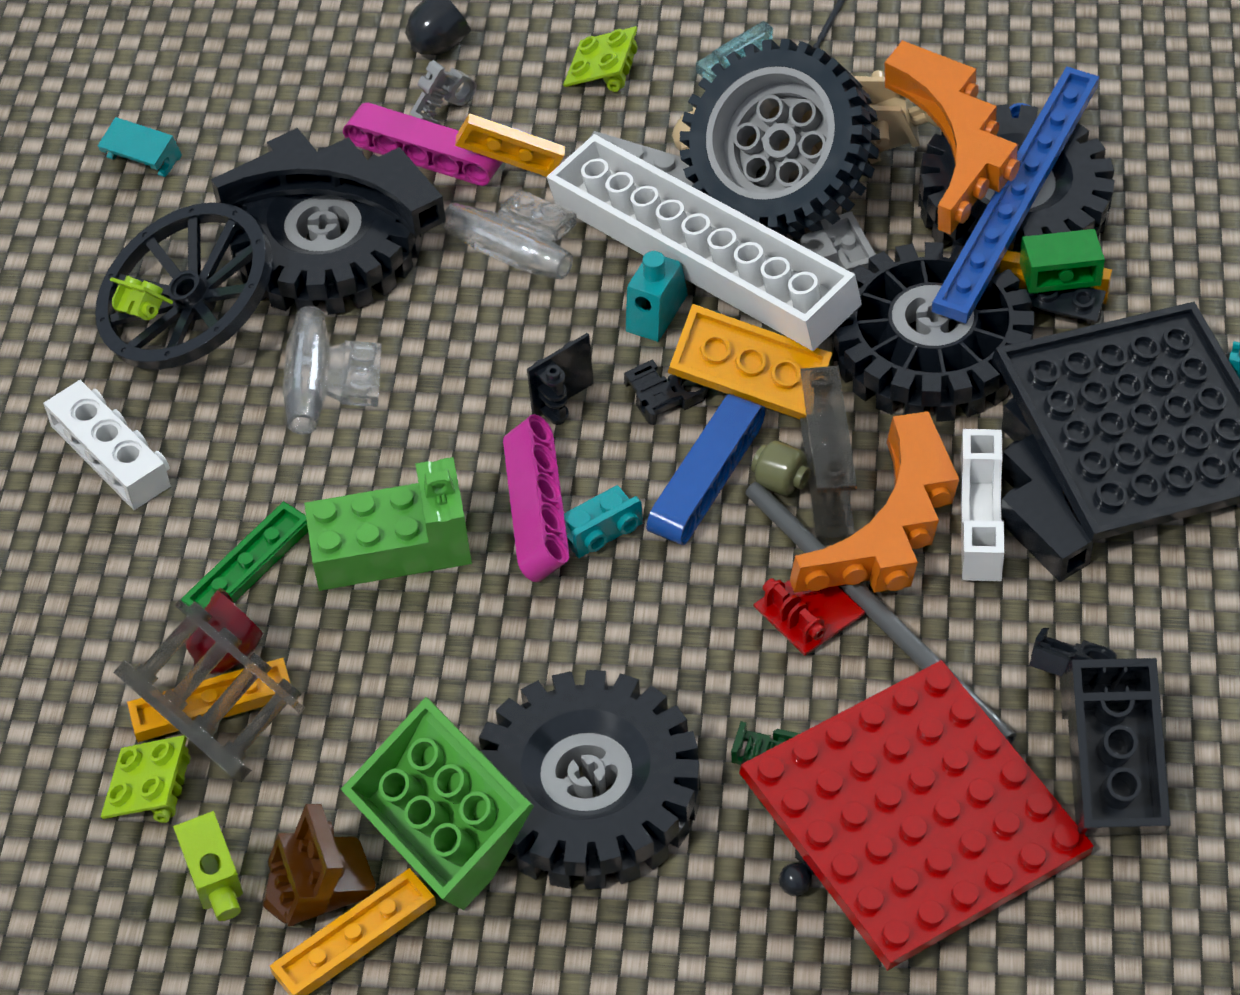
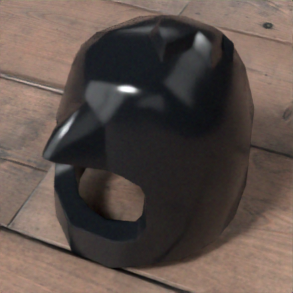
(436, 27)

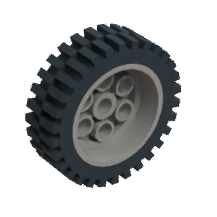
(740, 106)

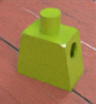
(210, 865)

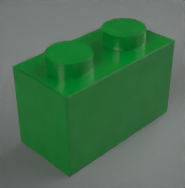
(1062, 261)

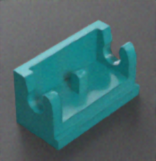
(140, 145)

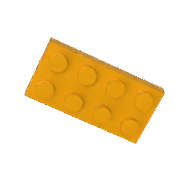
(744, 361)

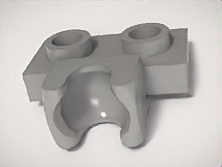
(840, 243)

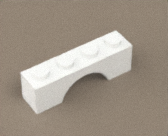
(981, 505)

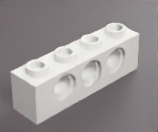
(108, 444)

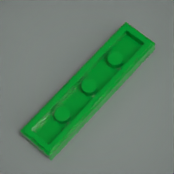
(252, 556)

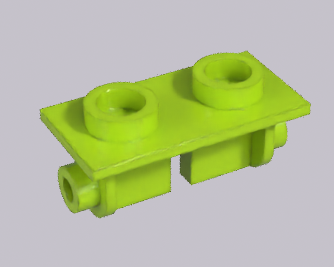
(138, 298)

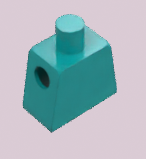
(659, 284)

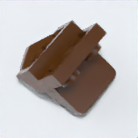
(315, 870)

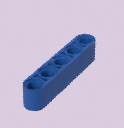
(705, 469)

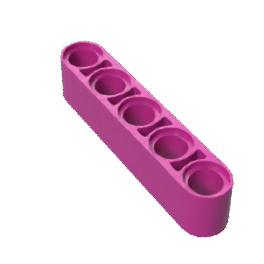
(421, 140)
(535, 498)

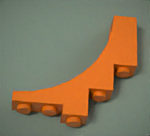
(948, 96)
(908, 521)

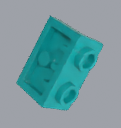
(601, 520)

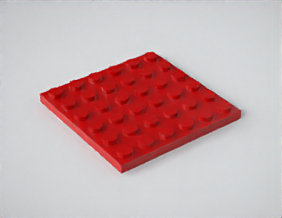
(915, 813)

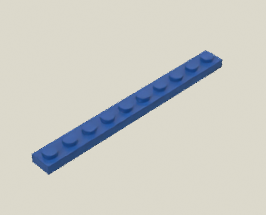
(1011, 205)

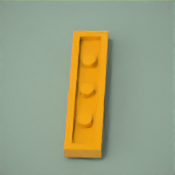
(151, 724)
(353, 934)

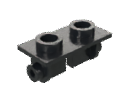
(1074, 303)

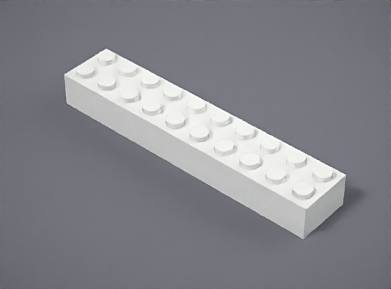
(716, 244)

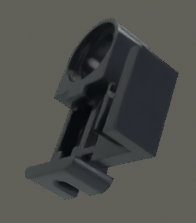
(659, 393)
(1056, 655)

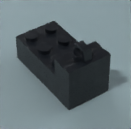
(1116, 746)

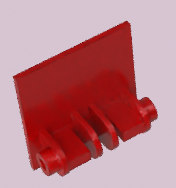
(807, 616)

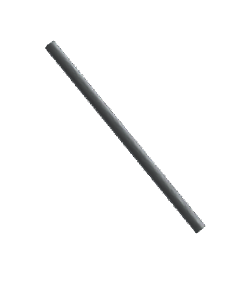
(861, 595)

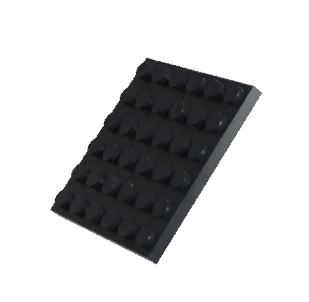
(1132, 417)

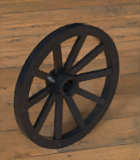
(192, 291)

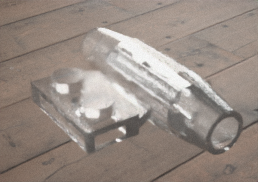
(518, 233)
(315, 370)

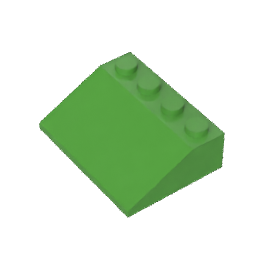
(440, 804)

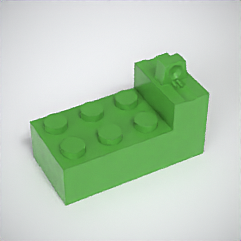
(390, 530)

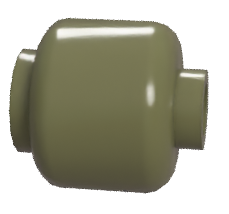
(781, 468)

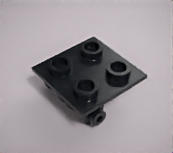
(560, 378)

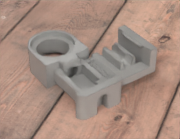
(442, 85)

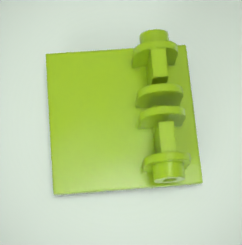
(604, 57)
(148, 779)

